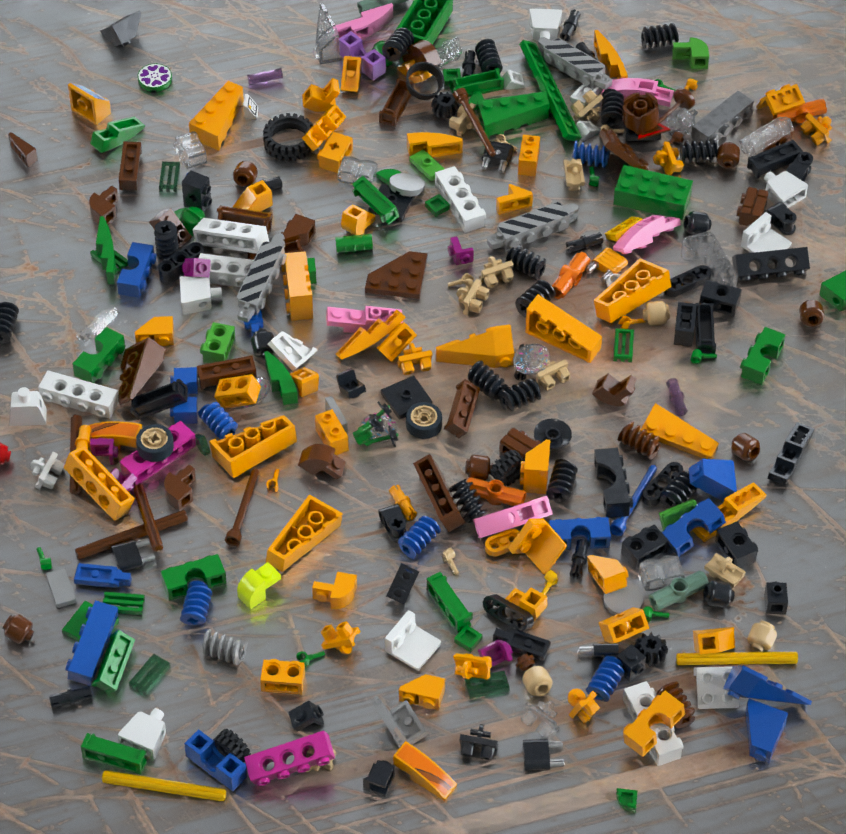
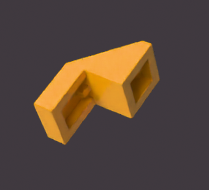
(415, 77)

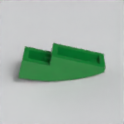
(116, 133)
(280, 379)

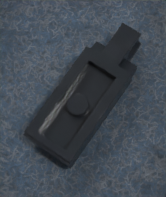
(524, 643)

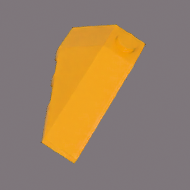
(492, 348)

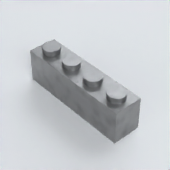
(723, 118)

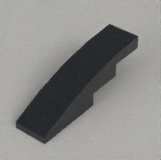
(791, 453)

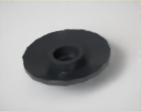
(554, 430)

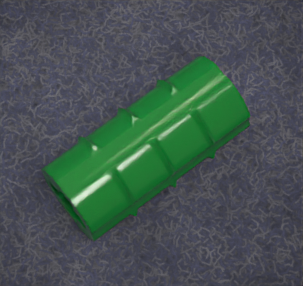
(354, 243)

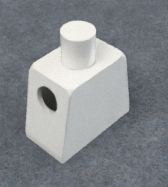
(545, 23)
(785, 188)
(197, 294)
(27, 408)
(144, 732)

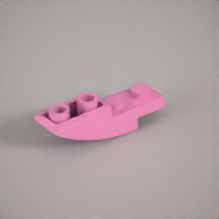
(369, 23)
(635, 85)
(642, 232)
(353, 319)
(512, 516)

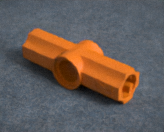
(798, 114)
(570, 274)
(496, 492)

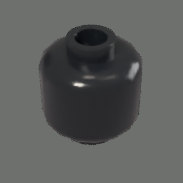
(697, 222)
(260, 342)
(718, 594)

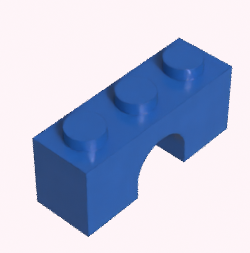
(134, 281)
(187, 411)
(704, 515)
(595, 530)
(227, 769)

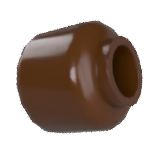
(728, 154)
(245, 173)
(811, 313)
(745, 447)
(478, 467)
(18, 628)

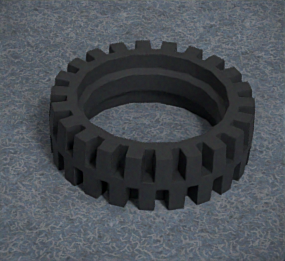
(283, 123)

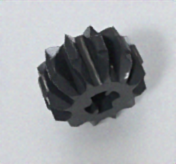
(445, 106)
(652, 648)

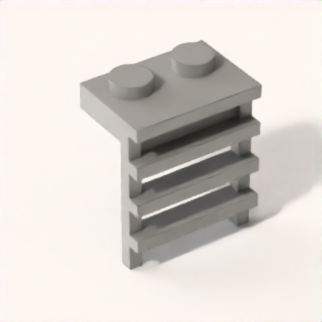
(401, 722)

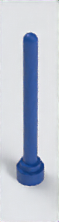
(619, 525)

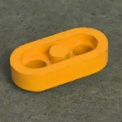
(501, 542)

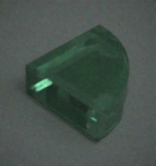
(202, 444)

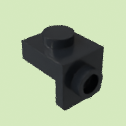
(349, 384)
(306, 715)

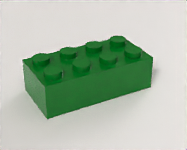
(427, 18)
(653, 192)

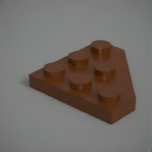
(622, 150)
(399, 277)

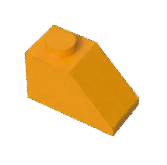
(607, 573)

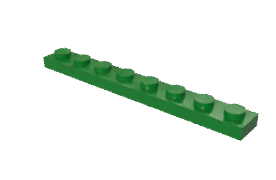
(546, 83)

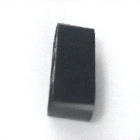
(171, 267)

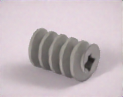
(223, 649)

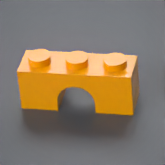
(663, 710)

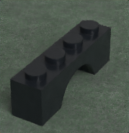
(609, 466)

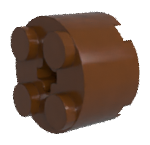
(640, 112)

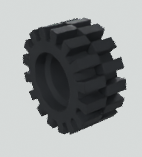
(507, 467)
(228, 742)

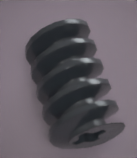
(659, 34)
(397, 44)
(488, 55)
(612, 107)
(698, 151)
(166, 239)
(526, 262)
(540, 287)
(8, 318)
(486, 380)
(519, 393)
(561, 480)
(678, 491)
(468, 500)

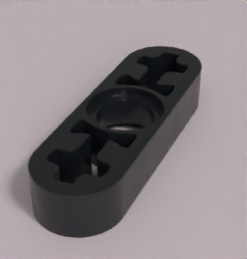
(691, 274)
(664, 475)
(516, 612)

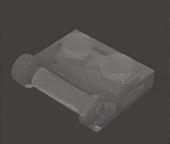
(102, 319)

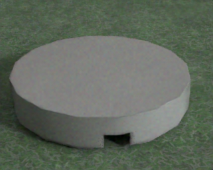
(406, 184)
(623, 599)

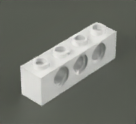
(461, 201)
(230, 235)
(227, 270)
(78, 394)
(665, 750)

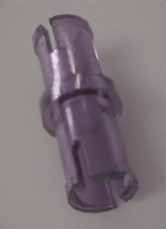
(265, 76)
(676, 397)

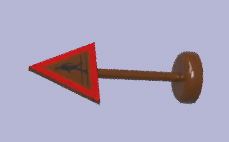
(683, 99)

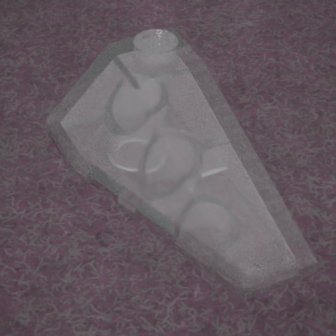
(327, 38)

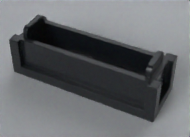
(773, 158)
(705, 328)
(159, 399)

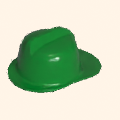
(190, 217)

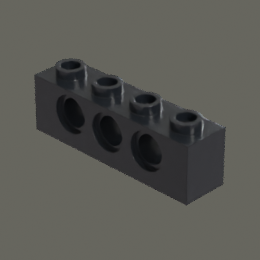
(798, 256)

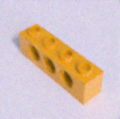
(99, 483)

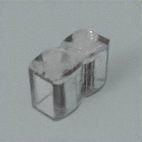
(190, 150)
(352, 169)
(660, 573)

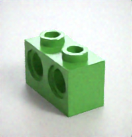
(218, 343)

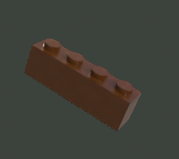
(439, 493)

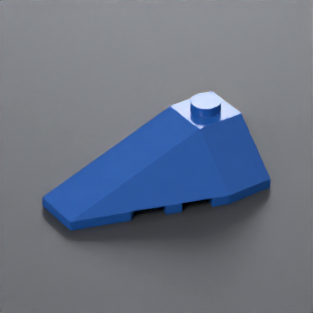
(750, 684)

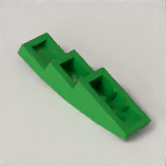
(106, 250)

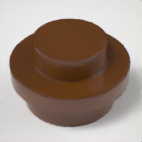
(525, 662)

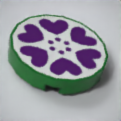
(154, 77)

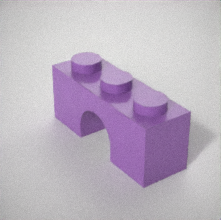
(372, 63)

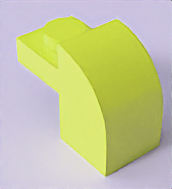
(254, 583)

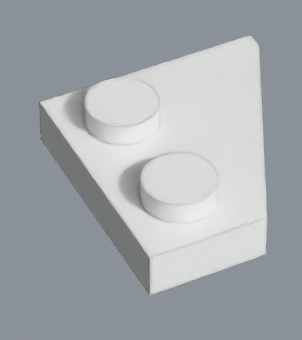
(291, 350)

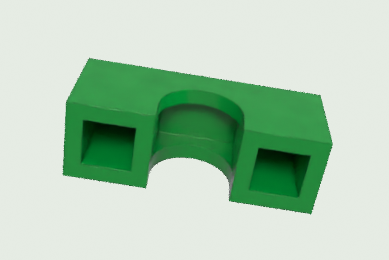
(91, 366)
(756, 366)
(206, 569)

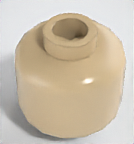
(656, 313)
(762, 636)
(537, 681)

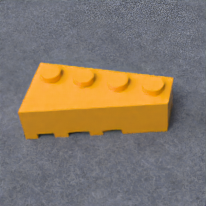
(218, 115)
(298, 286)
(632, 290)
(561, 329)
(254, 445)
(303, 532)

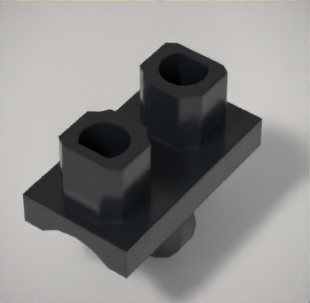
(402, 583)
(469, 742)

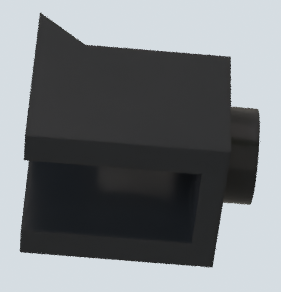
(379, 778)

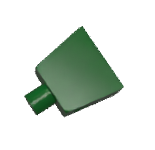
(834, 291)

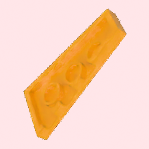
(678, 433)

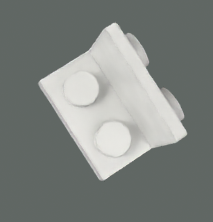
(762, 238)
(410, 642)
(710, 688)

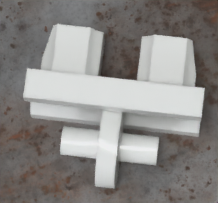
(46, 479)

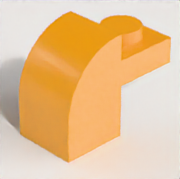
(321, 99)
(356, 220)
(339, 594)
(531, 601)

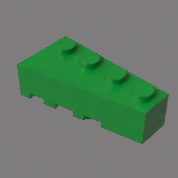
(512, 112)

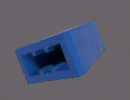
(714, 477)
(763, 729)

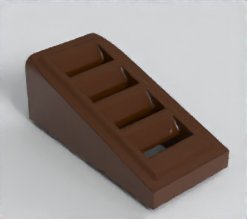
(23, 149)

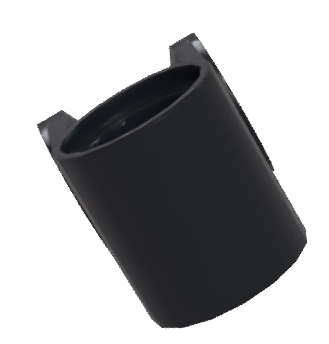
(801, 166)
(782, 218)
(393, 521)

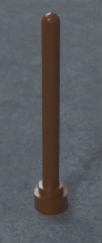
(461, 97)
(234, 536)

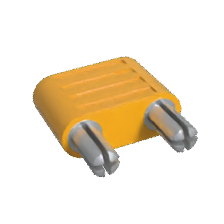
(608, 263)

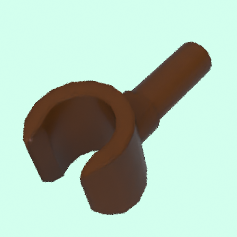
(676, 137)

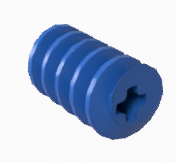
(591, 155)
(217, 420)
(418, 536)
(196, 603)
(606, 678)

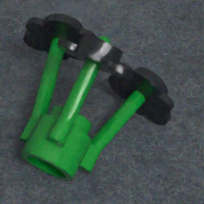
(364, 434)

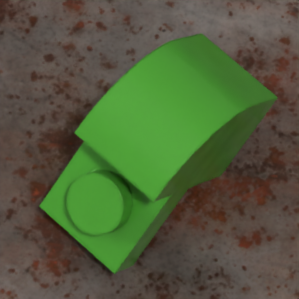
(695, 50)

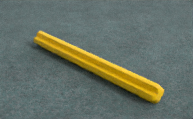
(727, 658)
(164, 785)

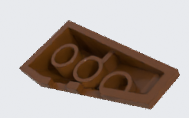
(138, 366)

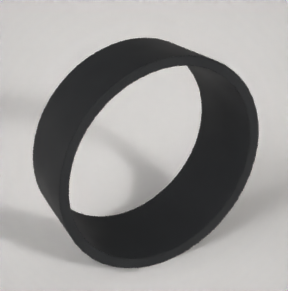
(428, 67)

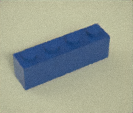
(92, 643)

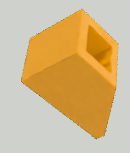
(255, 197)
(158, 329)
(713, 640)
(423, 691)

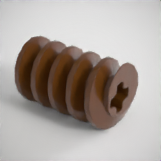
(638, 440)
(673, 689)

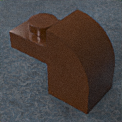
(422, 52)
(104, 205)
(614, 392)
(321, 457)
(177, 487)

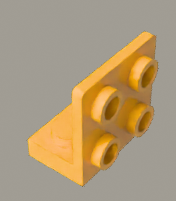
(782, 100)
(539, 544)

